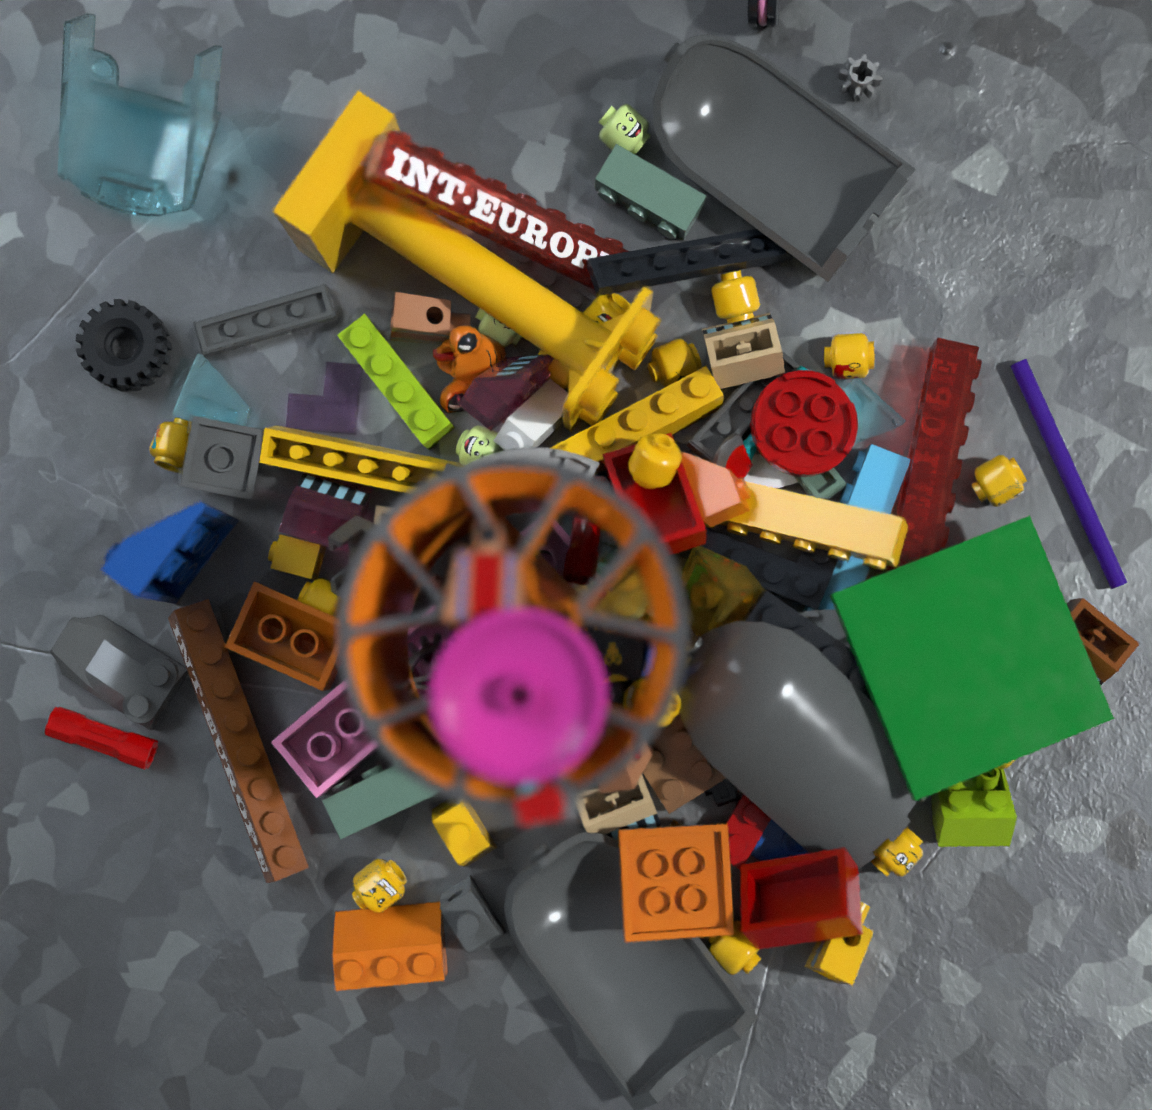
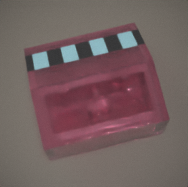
(505, 388)
(323, 506)

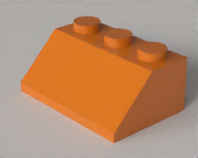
(287, 637)
(389, 947)

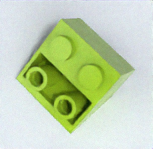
(975, 812)

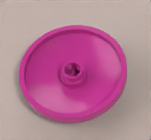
(518, 695)

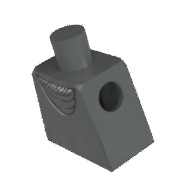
(470, 916)

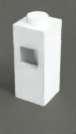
(534, 418)

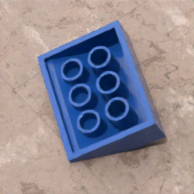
(169, 554)

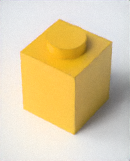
(296, 557)

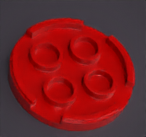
(803, 423)

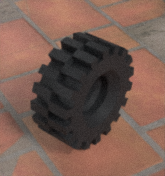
(102, 332)

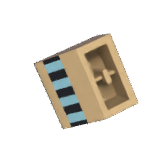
(744, 351)
(618, 810)

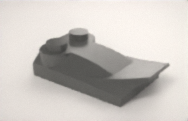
(118, 668)

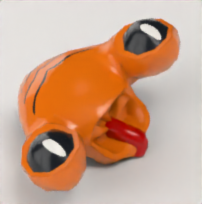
(465, 358)

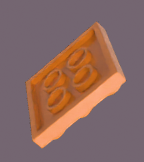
(675, 882)

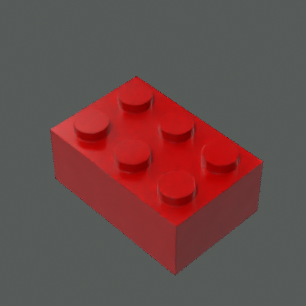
(668, 509)
(800, 899)

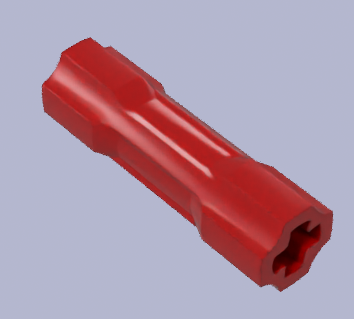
(582, 555)
(80, 730)

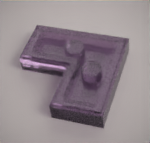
(334, 410)

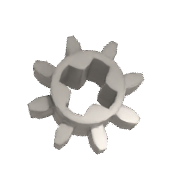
(850, 77)

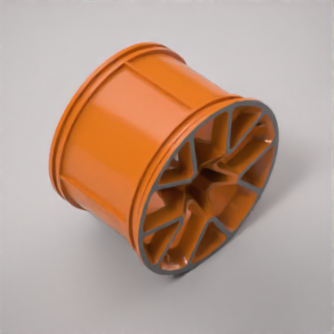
(398, 560)

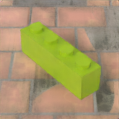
(396, 381)

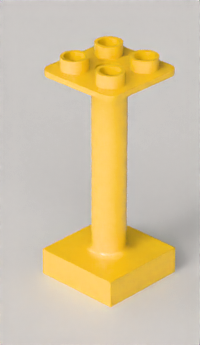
(334, 205)

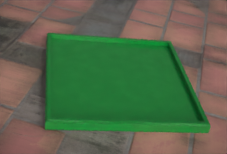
(971, 658)

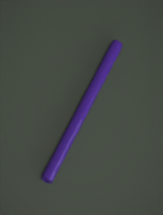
(1068, 474)

